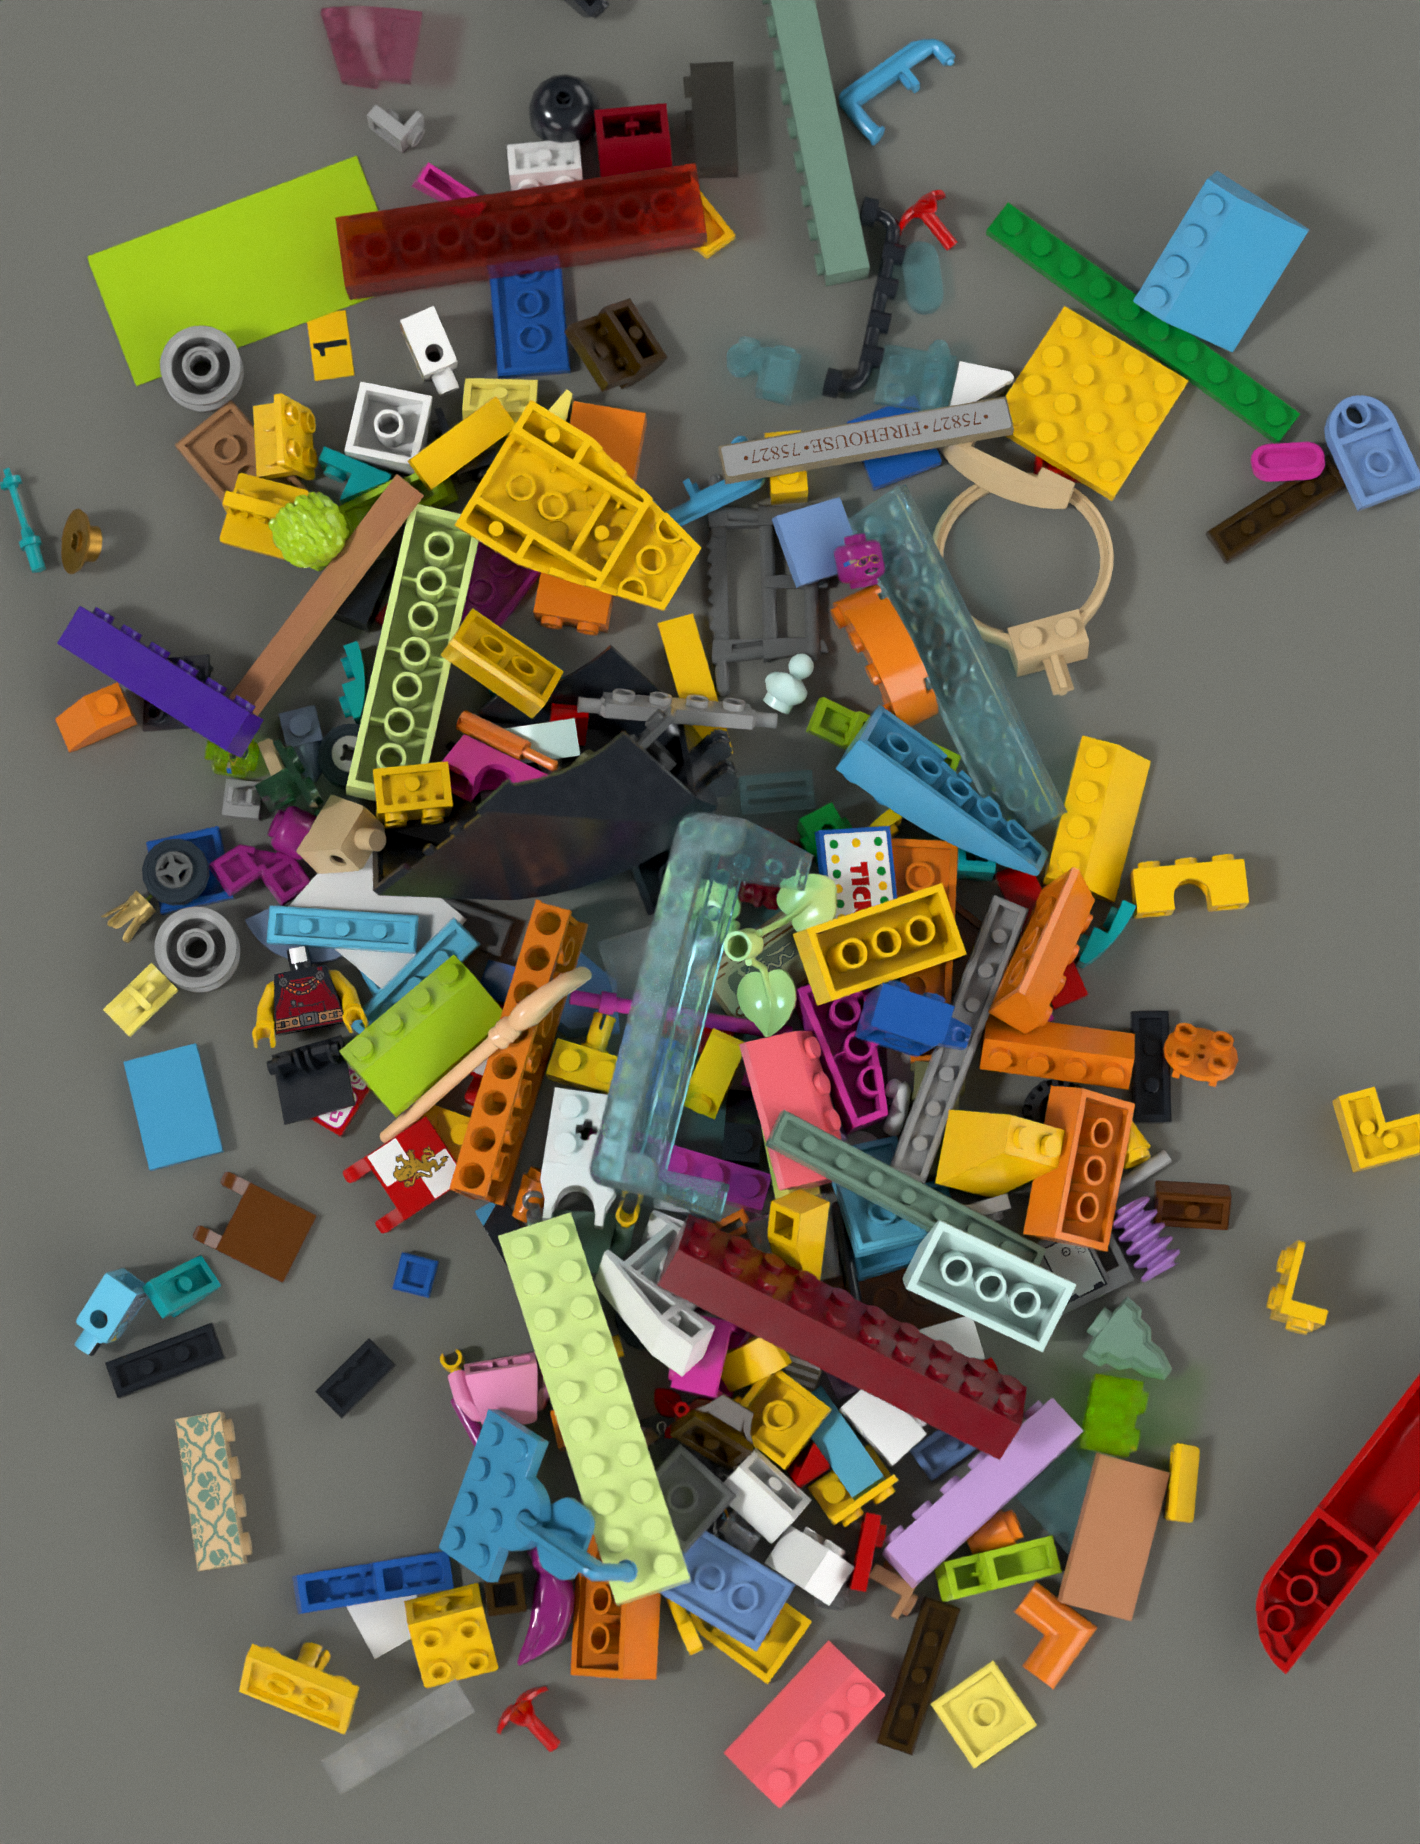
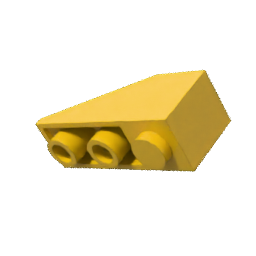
(799, 1230)

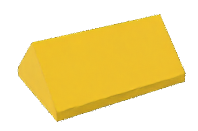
(502, 663)

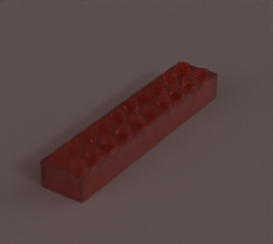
(521, 231)

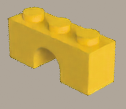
(1220, 880)

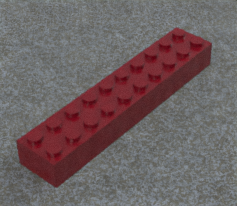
(844, 1336)

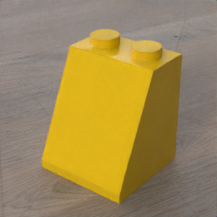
(995, 1152)

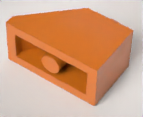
(96, 717)

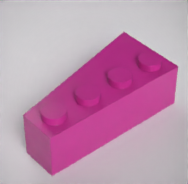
(846, 1060)

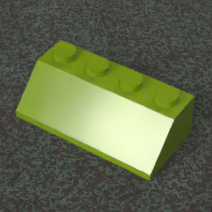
(423, 1036)

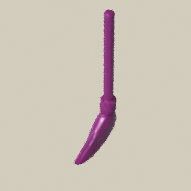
(552, 1597)

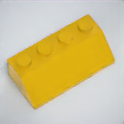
(1099, 816)

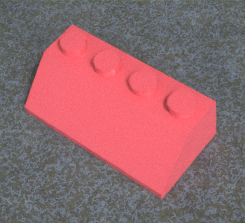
(790, 1077)
(804, 1724)

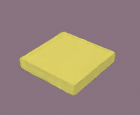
(983, 1714)

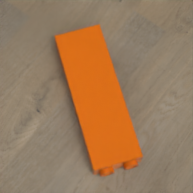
(565, 602)

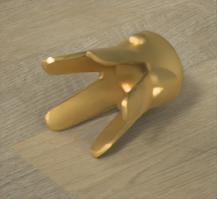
(135, 907)

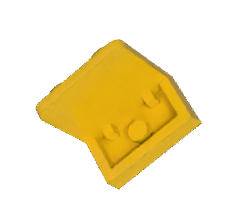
(1298, 1316)

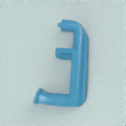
(886, 74)
(713, 497)

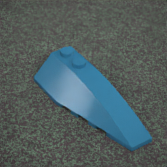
(916, 783)

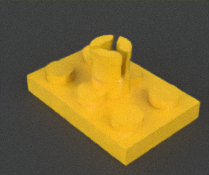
(300, 1685)

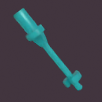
(30, 542)

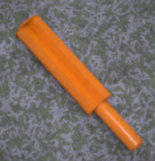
(502, 740)

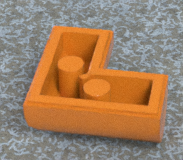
(1063, 1632)

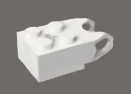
(568, 1156)

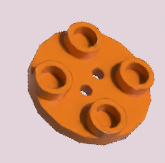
(1200, 1053)

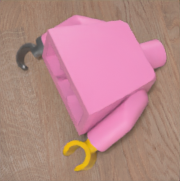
(503, 1383)

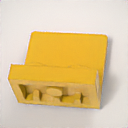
(412, 794)
(837, 1501)
(450, 1635)

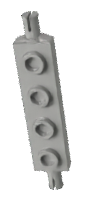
(690, 711)

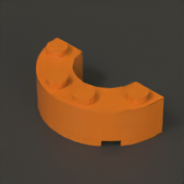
(891, 654)

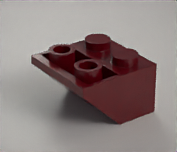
(633, 139)

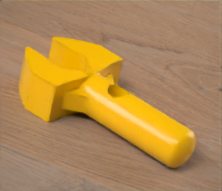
(685, 1627)

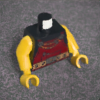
(306, 1000)

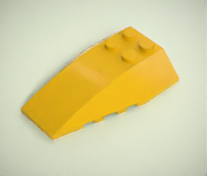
(576, 514)

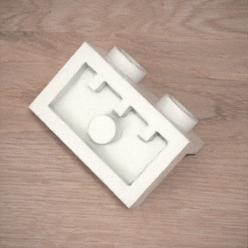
(543, 163)

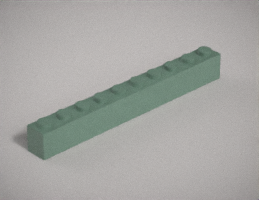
(819, 141)

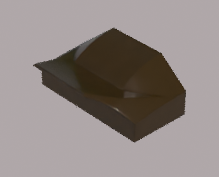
(717, 1431)

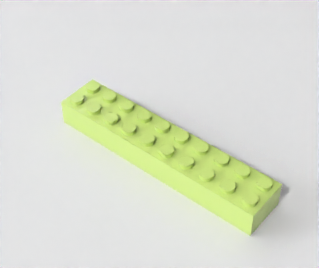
(593, 1406)

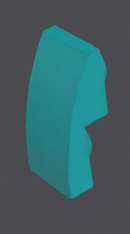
(356, 690)
(1099, 941)

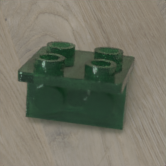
(286, 785)

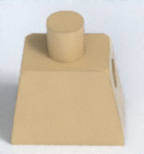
(342, 837)

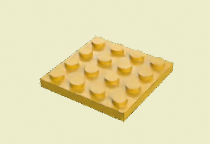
(1090, 402)

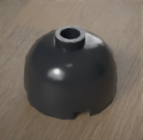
(563, 109)

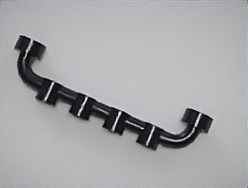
(878, 320)

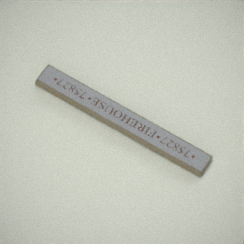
(865, 440)

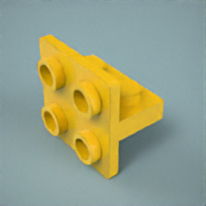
(284, 439)
(250, 510)

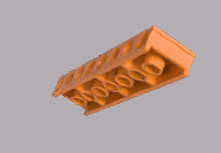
(516, 1073)

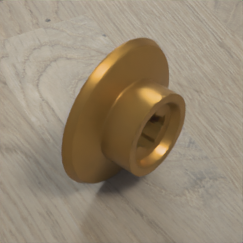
(79, 542)

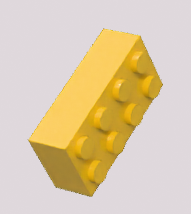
(879, 944)

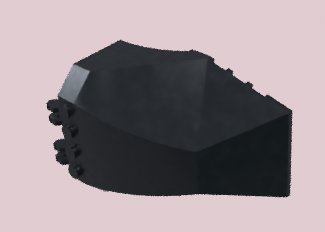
(568, 824)

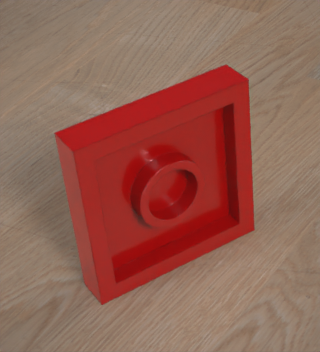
(870, 1536)

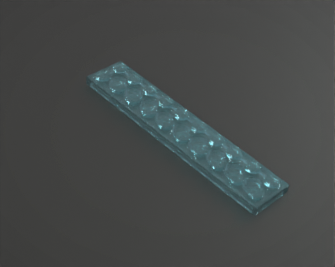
(958, 664)

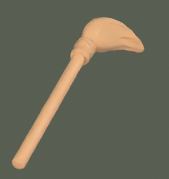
(506, 1030)

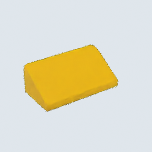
(1182, 1483)

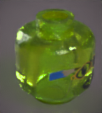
(230, 765)

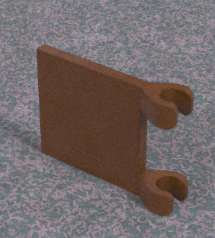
(262, 1231)

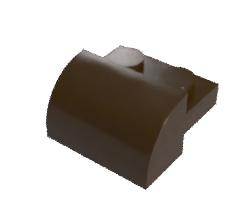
(616, 346)

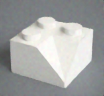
(388, 427)
(883, 1426)

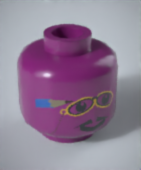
(859, 561)

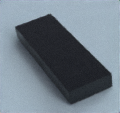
(1150, 1069)
(165, 1360)

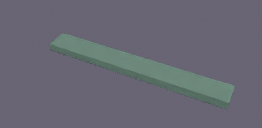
(887, 1185)

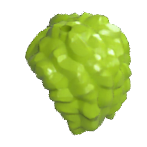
(310, 531)

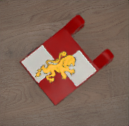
(412, 1170)

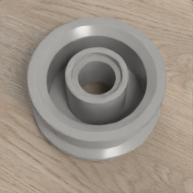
(194, 346)
(214, 966)

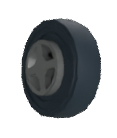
(170, 859)

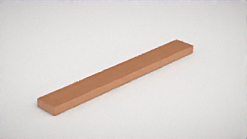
(328, 593)

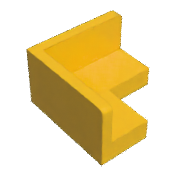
(1367, 1135)

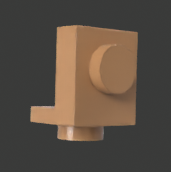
(891, 1579)

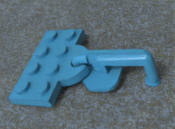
(509, 1510)

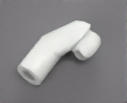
(899, 1109)

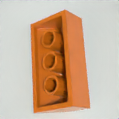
(1044, 952)
(1081, 1195)
(610, 1637)

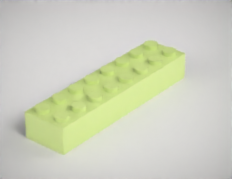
(408, 666)

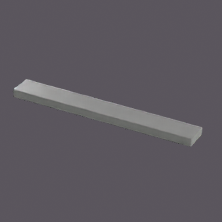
(947, 1065)

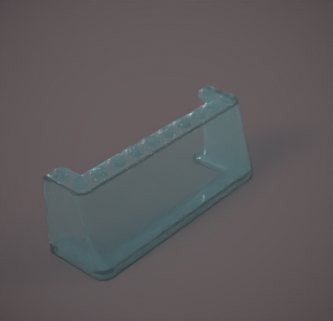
(672, 1004)

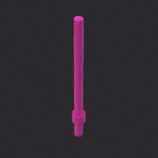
(609, 1003)

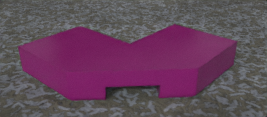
(246, 864)

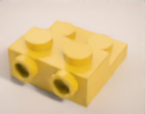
(783, 1416)

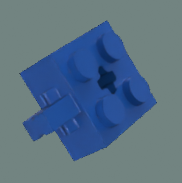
(910, 1021)

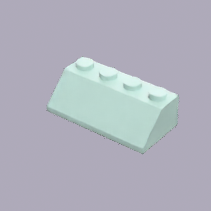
(988, 1285)

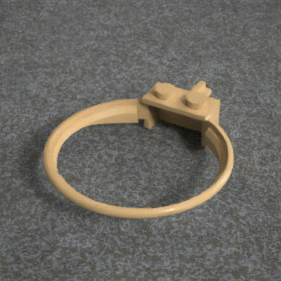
(1056, 639)

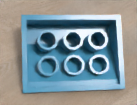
(1221, 263)

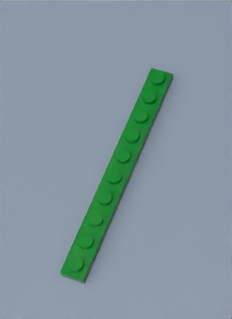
(1162, 340)

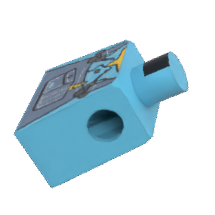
(118, 1297)

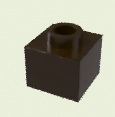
(495, 1605)

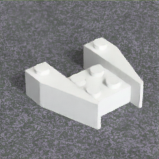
(655, 1315)

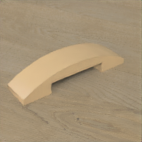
(1008, 482)

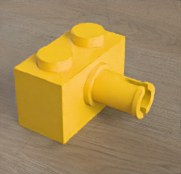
(587, 1064)

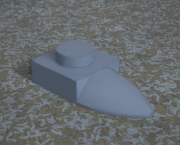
(304, 733)

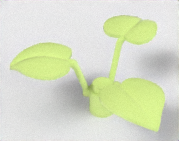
(772, 996)

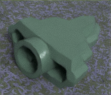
(1125, 1342)

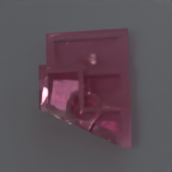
(373, 43)

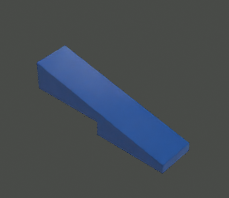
(372, 1582)

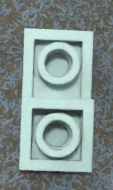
(552, 739)

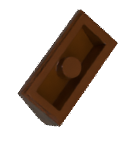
(1192, 1204)

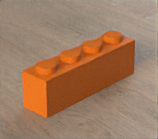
(1059, 1053)

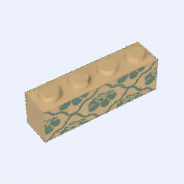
(212, 1491)

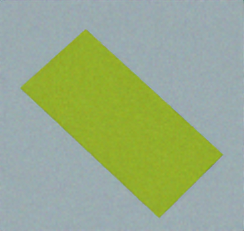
(234, 268)

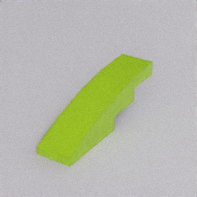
(841, 725)

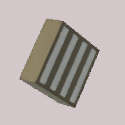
(803, 1372)

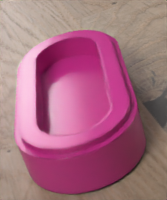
(1288, 461)

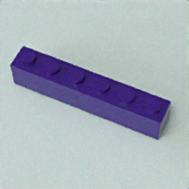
(161, 681)

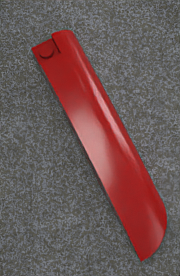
(1342, 1535)

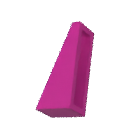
(440, 185)

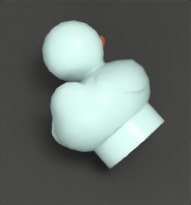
(788, 689)

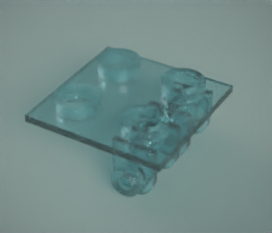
(916, 377)

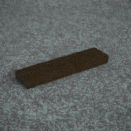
(1274, 512)
(918, 1675)

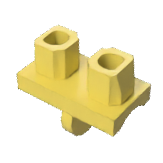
(140, 1000)

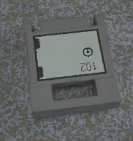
(1086, 1270)

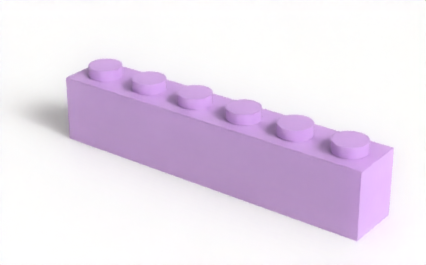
(980, 1493)

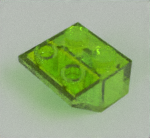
(1112, 1416)

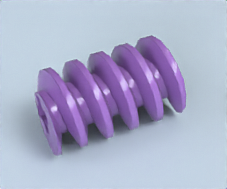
(1145, 1238)

